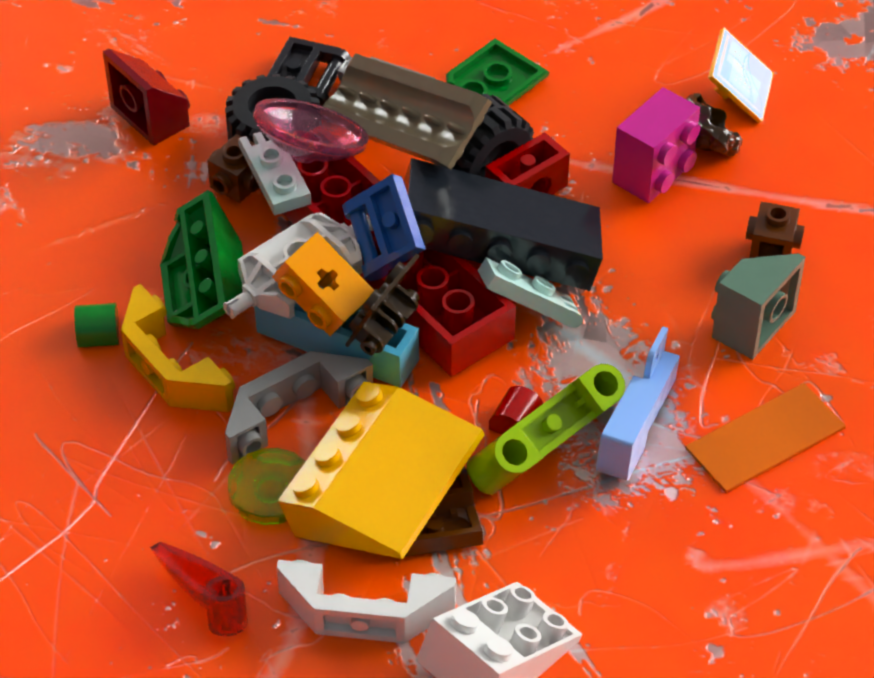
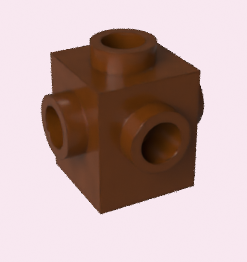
(230, 171)
(774, 230)

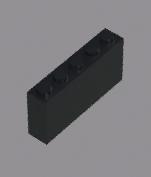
(506, 222)

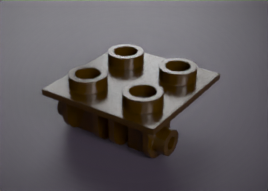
(384, 311)

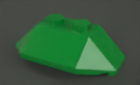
(200, 264)

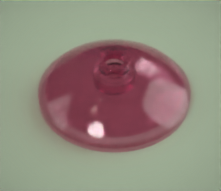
(309, 130)

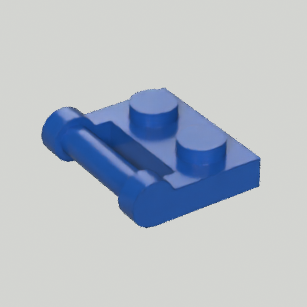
(392, 224)

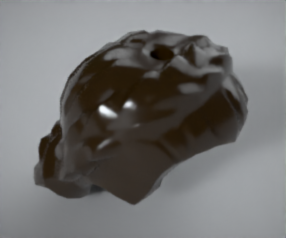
(713, 132)

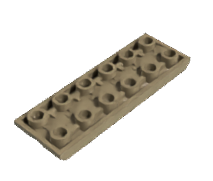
(409, 110)

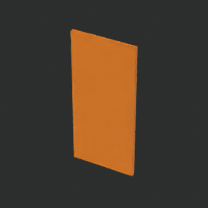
(765, 437)

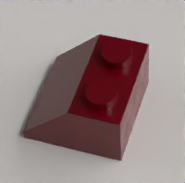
(145, 97)

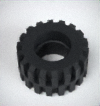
(242, 103)
(495, 137)

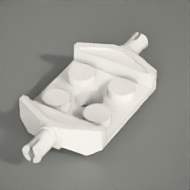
(262, 263)

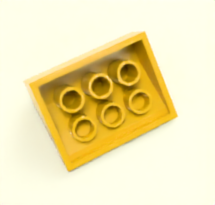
(379, 472)

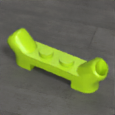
(545, 428)

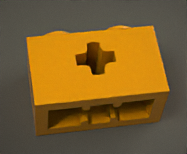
(321, 265)

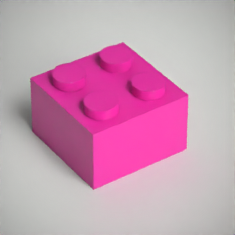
(656, 145)

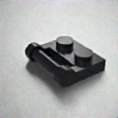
(302, 57)

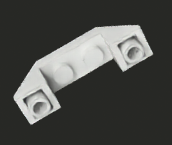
(362, 618)

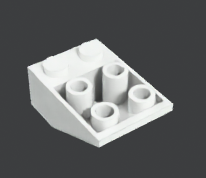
(497, 637)

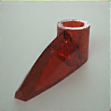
(209, 586)

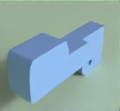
(628, 427)

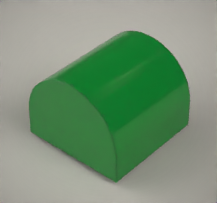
(96, 325)

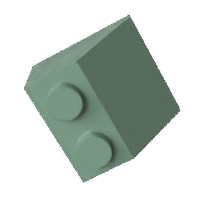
(756, 301)

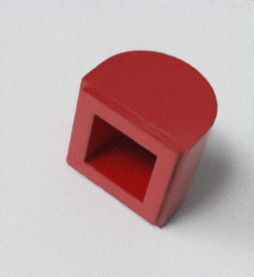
(514, 407)

